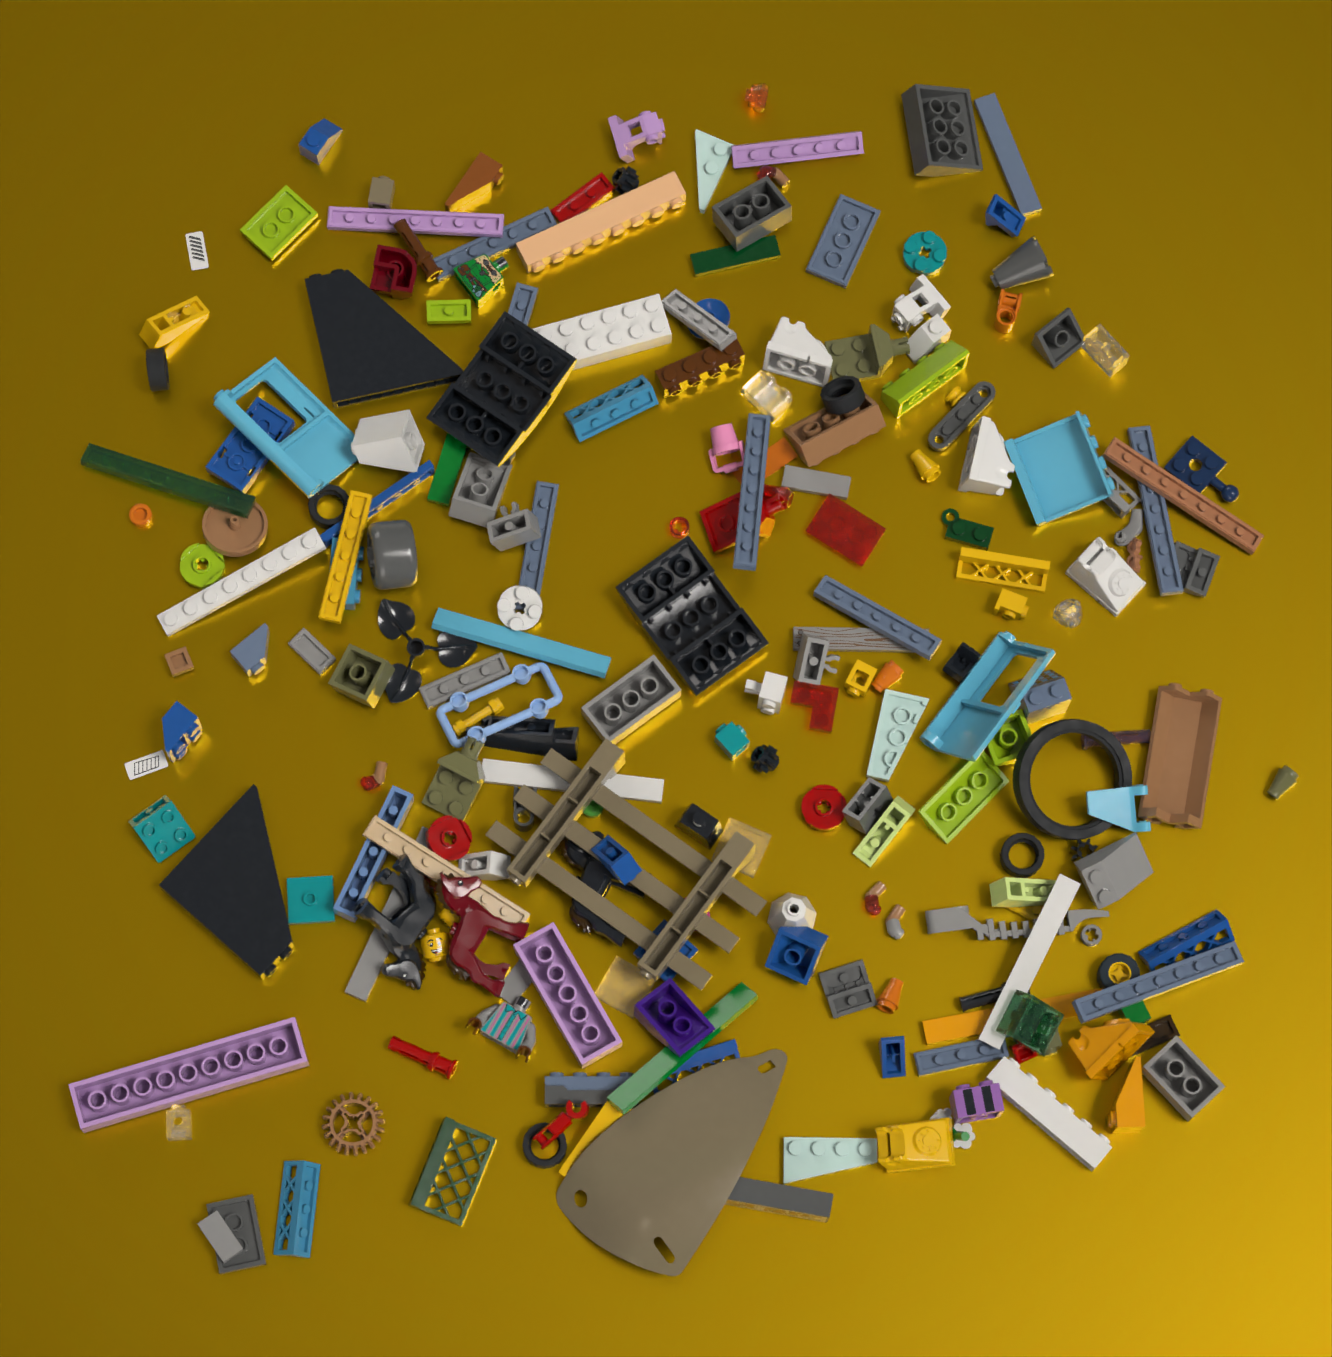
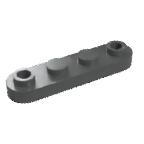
(961, 416)

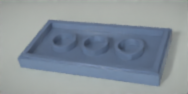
(843, 241)

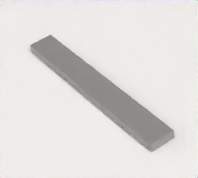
(376, 950)

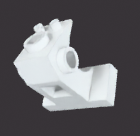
(908, 313)

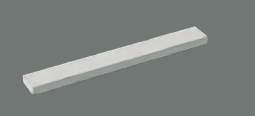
(541, 777)
(1032, 954)

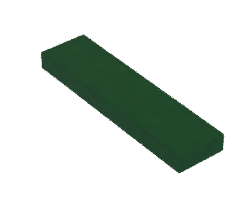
(727, 257)

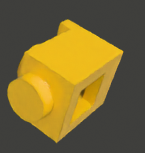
(1011, 605)
(860, 671)

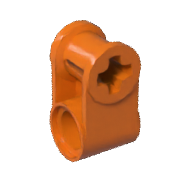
(1007, 306)

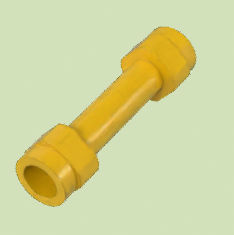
(494, 706)

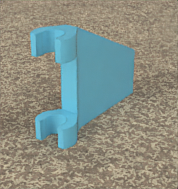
(1118, 806)

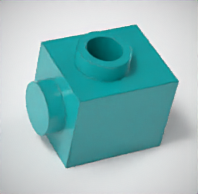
(731, 739)

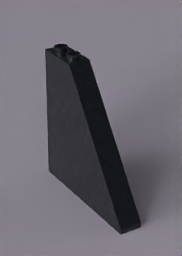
(370, 346)
(235, 888)

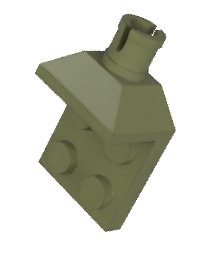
(866, 354)
(457, 781)

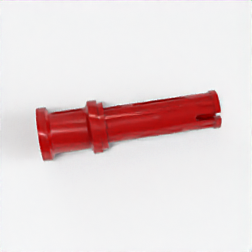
(433, 1061)

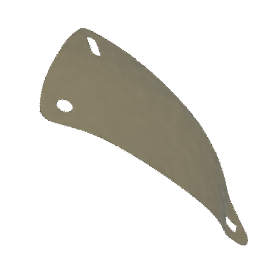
(672, 1162)

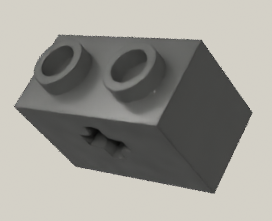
(867, 805)

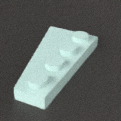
(894, 729)
(820, 1156)

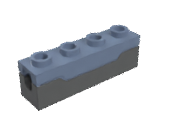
(580, 1087)

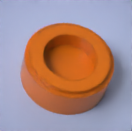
(140, 515)

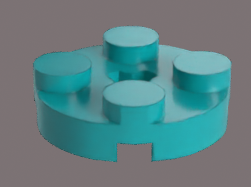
(920, 264)

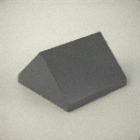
(1058, 338)

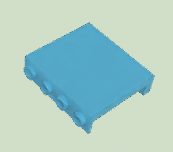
(1060, 468)

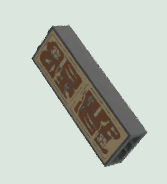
(781, 1199)

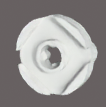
(524, 595)

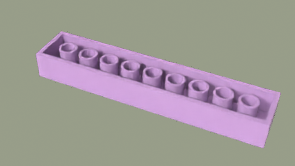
(188, 1075)

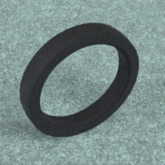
(1025, 760)

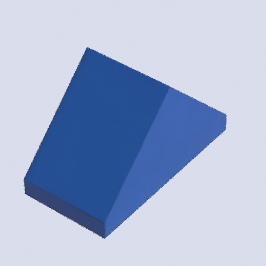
(892, 1056)

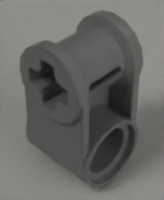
(520, 810)

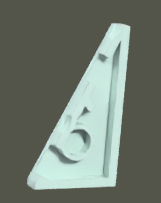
(711, 159)

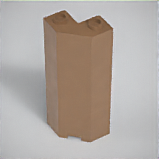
(1180, 756)

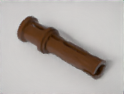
(423, 258)

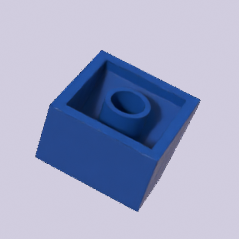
(796, 952)

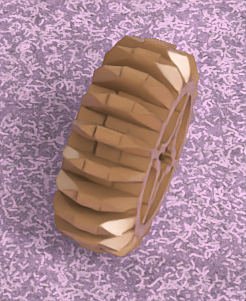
(345, 1131)

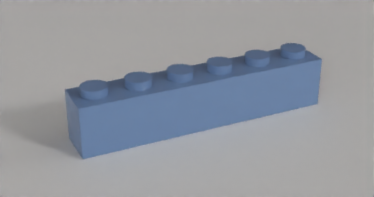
(372, 856)

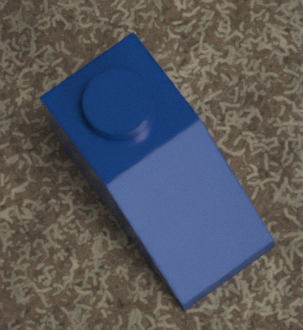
(319, 140)
(616, 860)

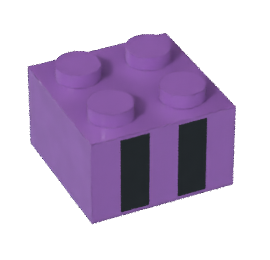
(977, 1102)

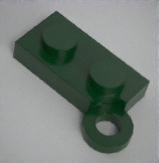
(966, 531)

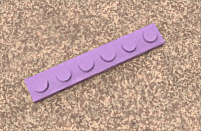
(797, 149)

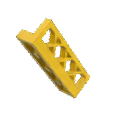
(1003, 561)

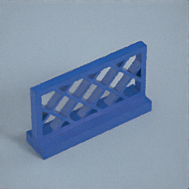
(706, 1055)

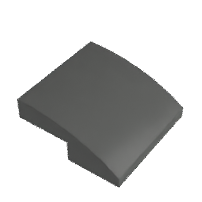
(1195, 568)
(847, 988)

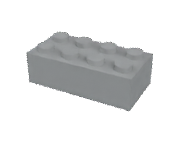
(631, 701)

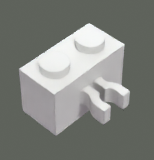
(770, 692)

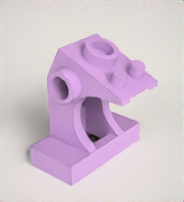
(652, 133)

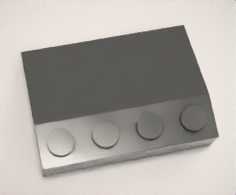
(941, 130)

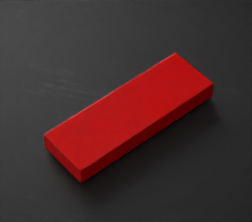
(584, 198)

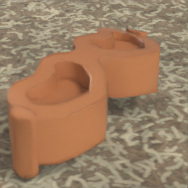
(1134, 557)

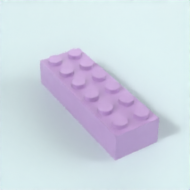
(567, 995)

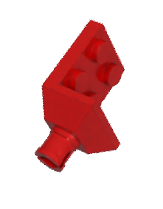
(722, 519)

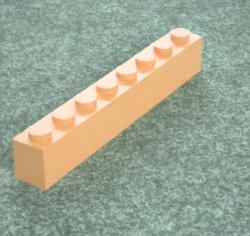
(601, 222)

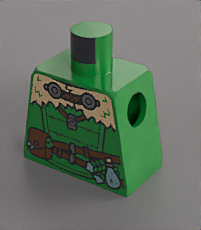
(481, 277)

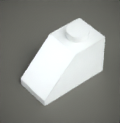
(928, 337)
(486, 865)

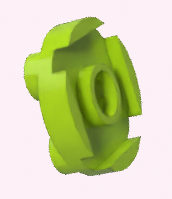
(201, 578)

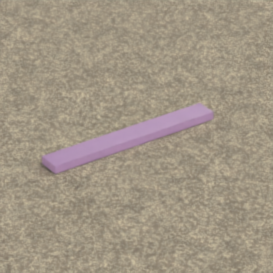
(419, 221)

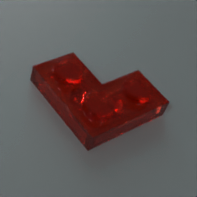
(821, 700)

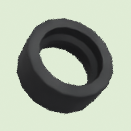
(157, 369)
(843, 385)
(312, 505)
(1022, 838)
(534, 1160)

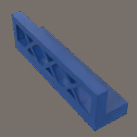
(1188, 937)

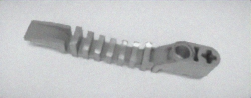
(959, 918)

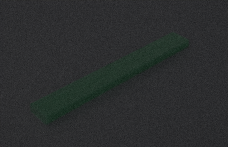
(168, 480)

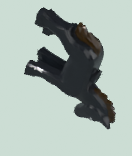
(599, 879)
(404, 925)

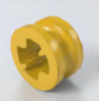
(955, 396)

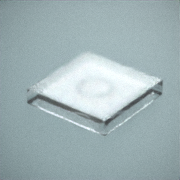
(758, 837)
(623, 986)

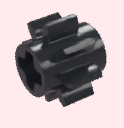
(625, 179)
(765, 758)
(1077, 850)

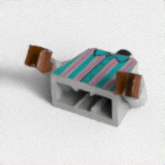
(507, 1026)

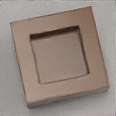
(179, 661)

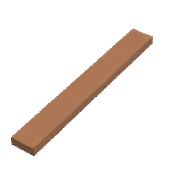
(1183, 496)

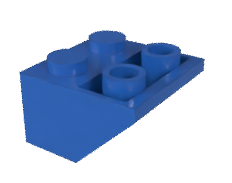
(179, 729)

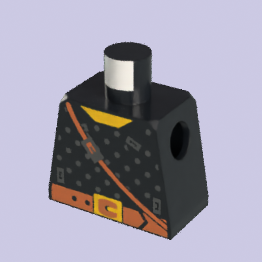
(699, 825)

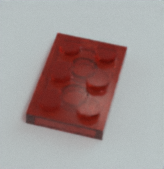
(846, 530)

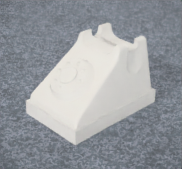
(797, 354)
(986, 461)
(1105, 576)

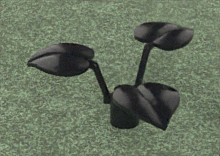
(396, 619)

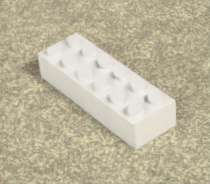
(611, 331)

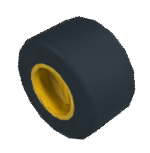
(1117, 965)

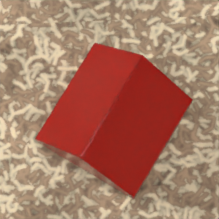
(1021, 1053)

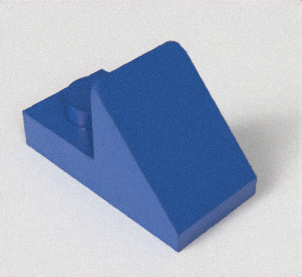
(1004, 216)

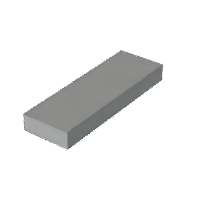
(816, 482)

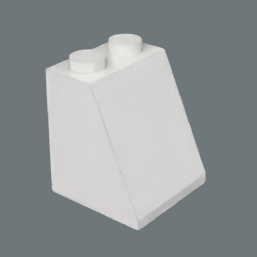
(389, 441)

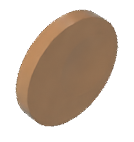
(234, 534)

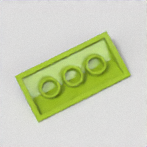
(962, 797)

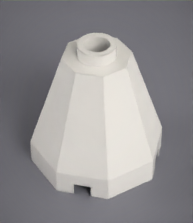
(782, 916)

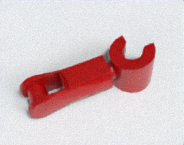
(561, 1123)

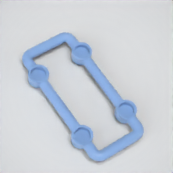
(520, 674)

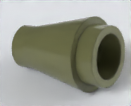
(1282, 782)

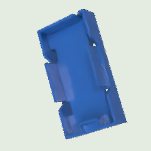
(243, 455)

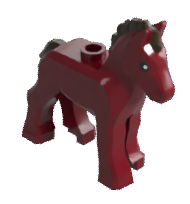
(471, 930)

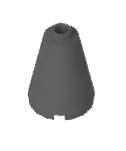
(1022, 266)

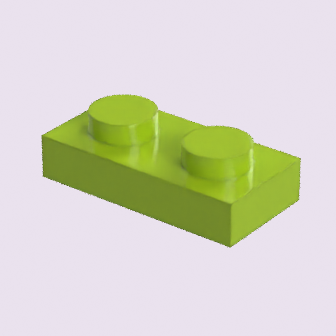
(448, 311)

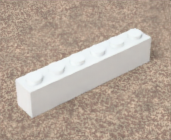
(1049, 1114)

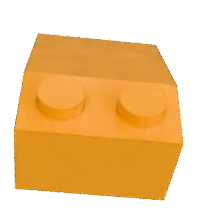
(1128, 1111)

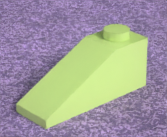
(884, 831)
(1020, 892)

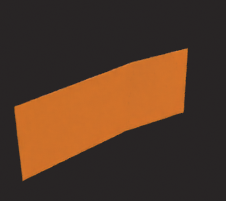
(777, 457)

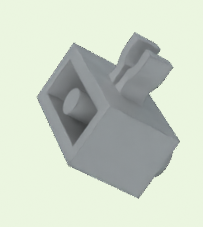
(513, 528)
(812, 659)

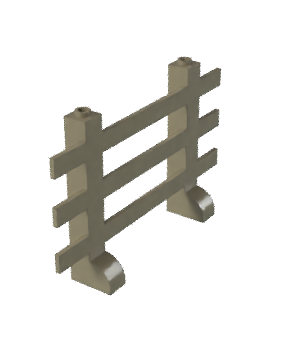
(689, 913)

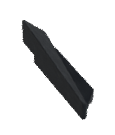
(533, 737)

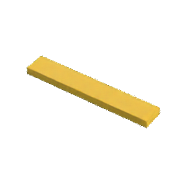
(345, 557)

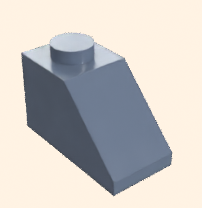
(253, 651)

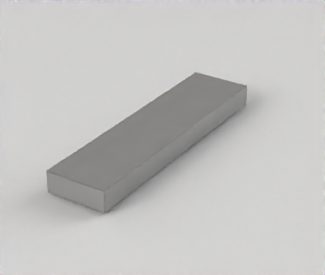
(698, 320)
(465, 680)

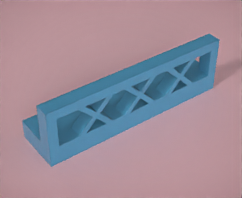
(612, 409)
(301, 1209)

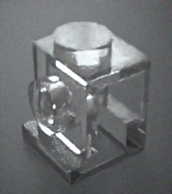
(181, 1131)

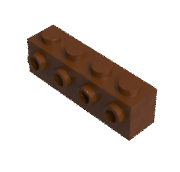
(698, 368)

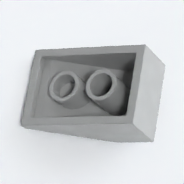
(479, 490)
(1114, 870)

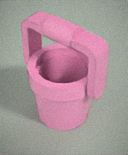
(725, 442)

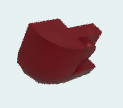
(393, 272)

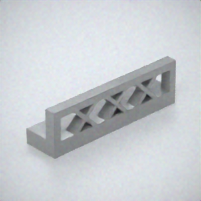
(1116, 502)

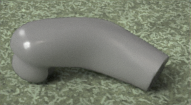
(1132, 530)

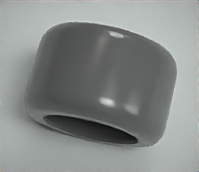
(392, 554)

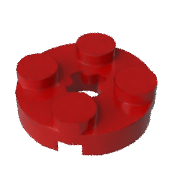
(814, 798)
(451, 826)

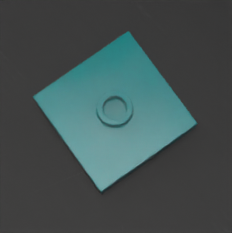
(310, 900)

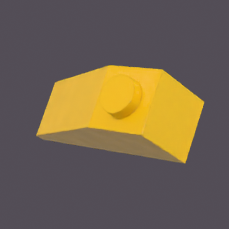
(172, 322)

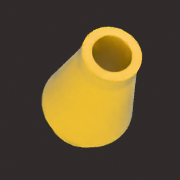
(925, 466)

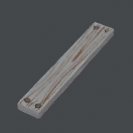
(850, 639)

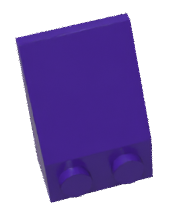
(672, 1018)

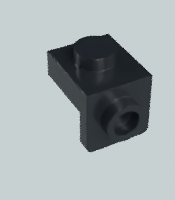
(961, 662)

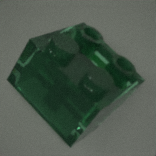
(1030, 1022)

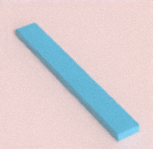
(521, 642)

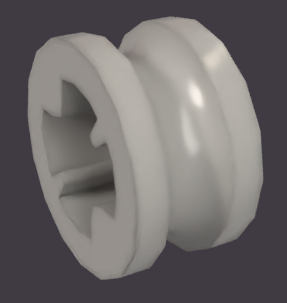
(1098, 933)

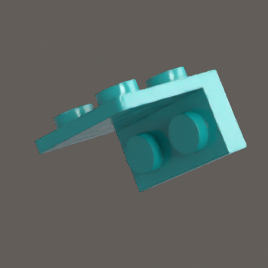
(162, 828)

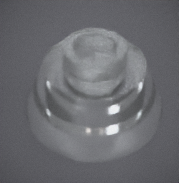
(1068, 613)

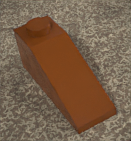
(477, 181)

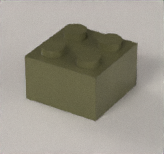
(361, 676)

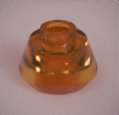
(757, 97)

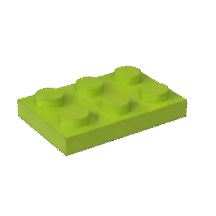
(279, 222)

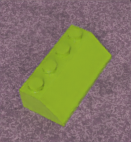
(924, 378)

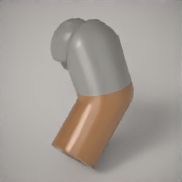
(892, 922)

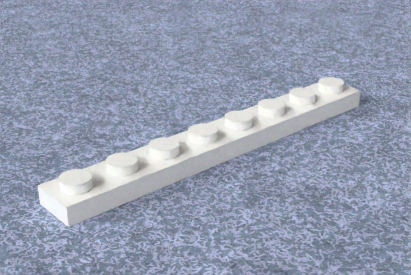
(241, 582)

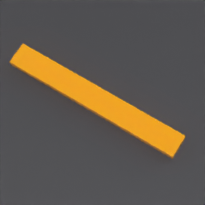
(973, 1023)

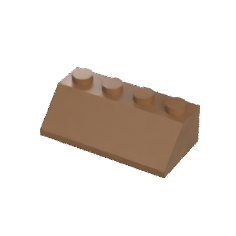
(827, 434)

